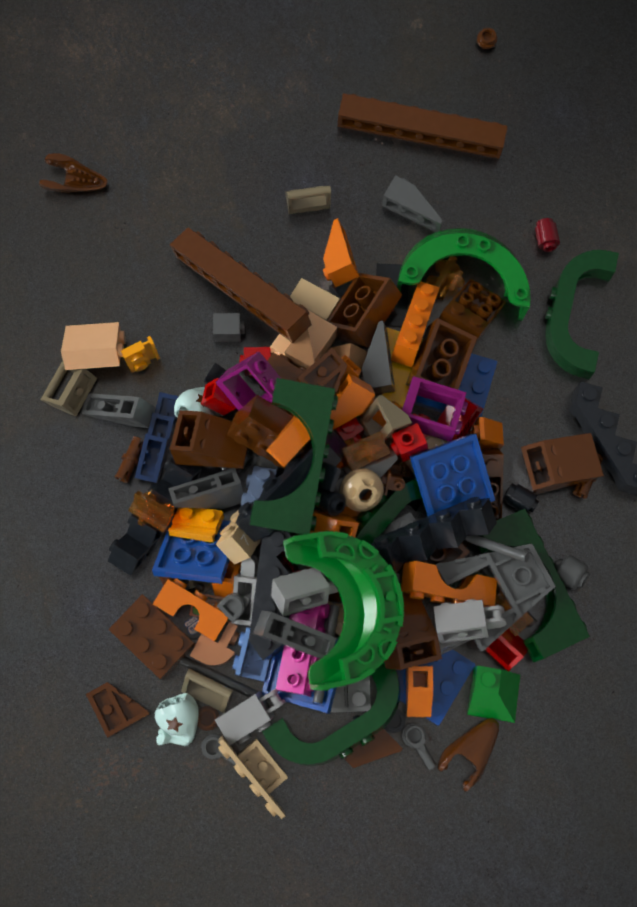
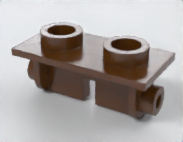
(393, 479)

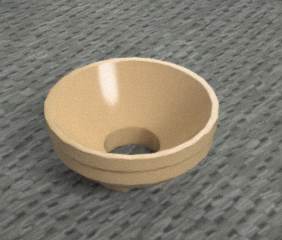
(358, 481)

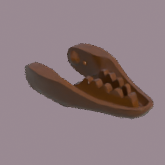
(77, 179)
(475, 746)

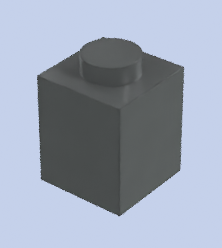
(227, 327)

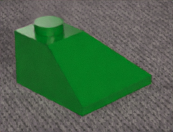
(493, 694)

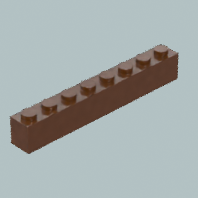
(422, 125)
(241, 284)

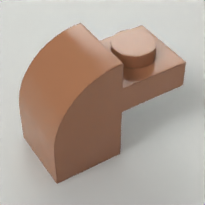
(216, 653)

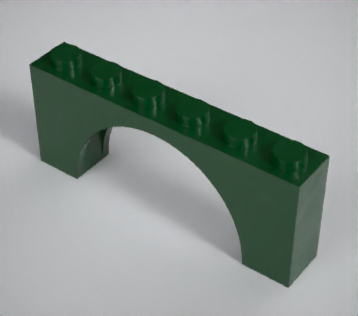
(313, 408)
(561, 621)

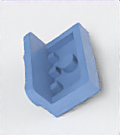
(249, 662)

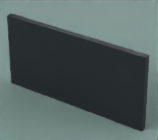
(399, 312)

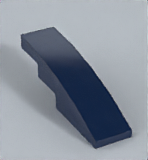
(158, 439)

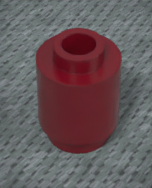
(547, 234)

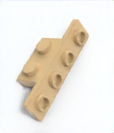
(260, 769)

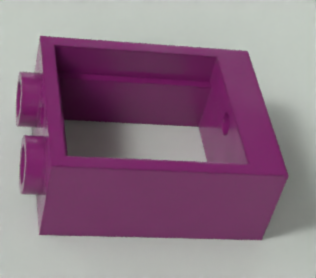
(233, 383)
(440, 394)

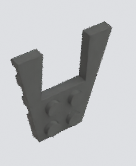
(520, 582)

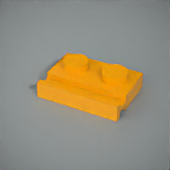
(139, 355)
(196, 523)

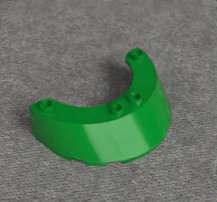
(469, 243)
(369, 600)

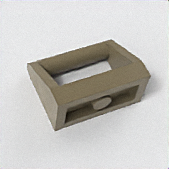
(308, 199)
(73, 394)
(393, 415)
(207, 690)

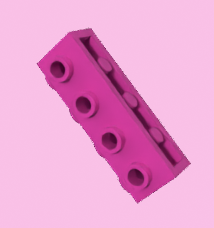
(295, 664)

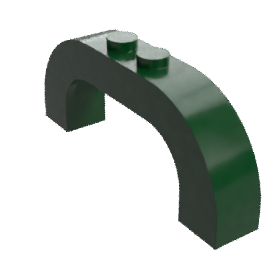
(564, 351)
(377, 519)
(342, 741)

